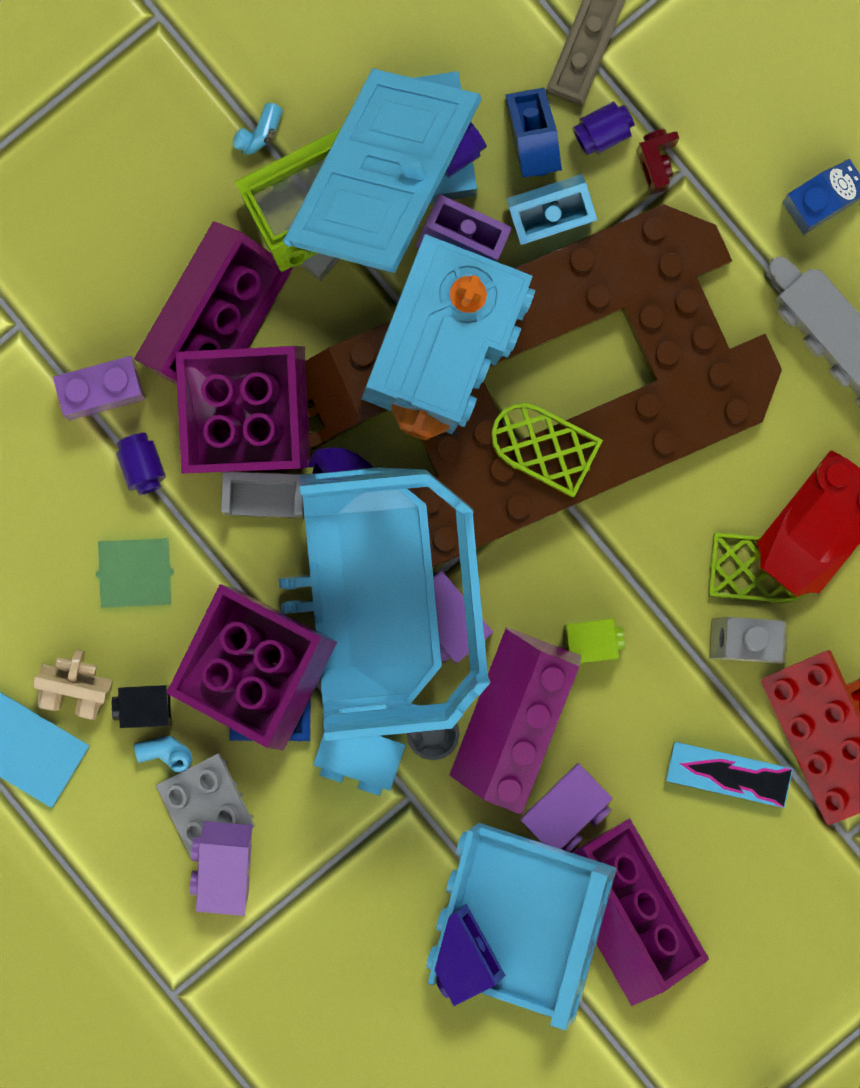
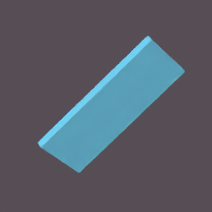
(36, 752)

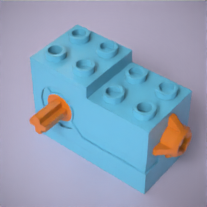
(444, 336)

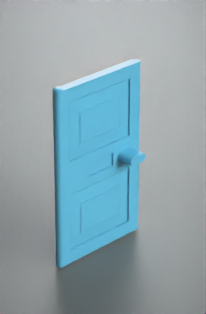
(383, 170)

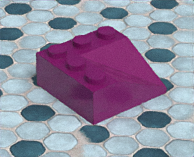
(243, 409)
(251, 667)

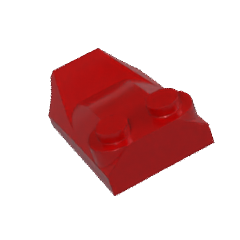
(815, 528)

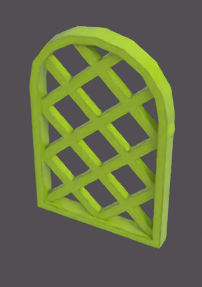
(547, 416)
(715, 565)

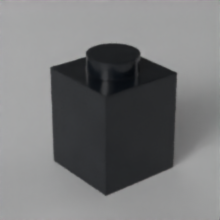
(142, 707)

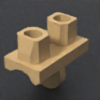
(74, 680)

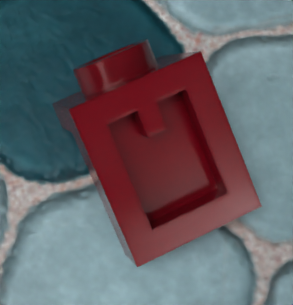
(655, 167)

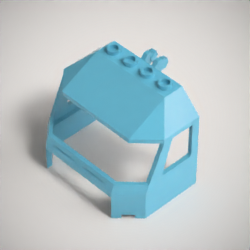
(379, 600)

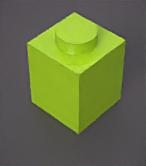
(595, 640)

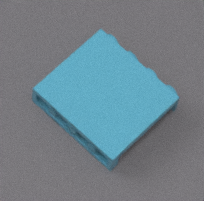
(536, 913)

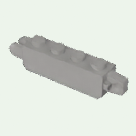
(822, 316)

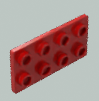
(823, 730)

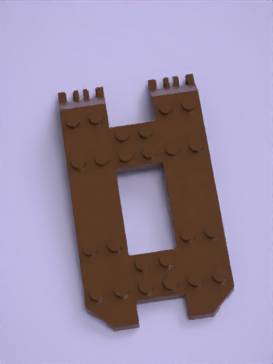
(696, 397)

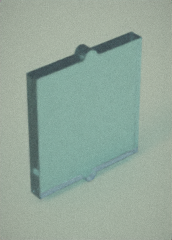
(134, 573)

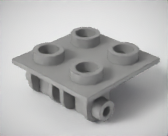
(203, 795)

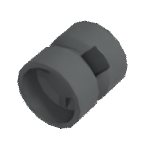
(434, 743)

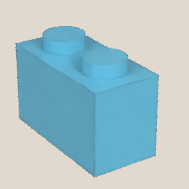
(551, 209)
(366, 759)

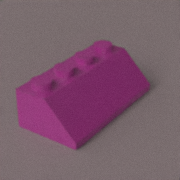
(215, 300)
(515, 719)
(643, 925)

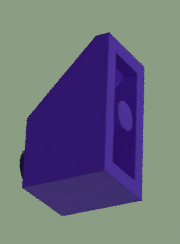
(465, 959)

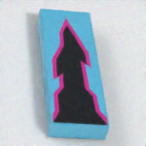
(729, 774)

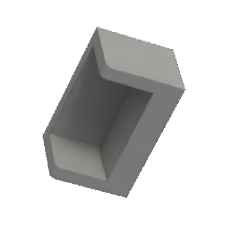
(261, 495)

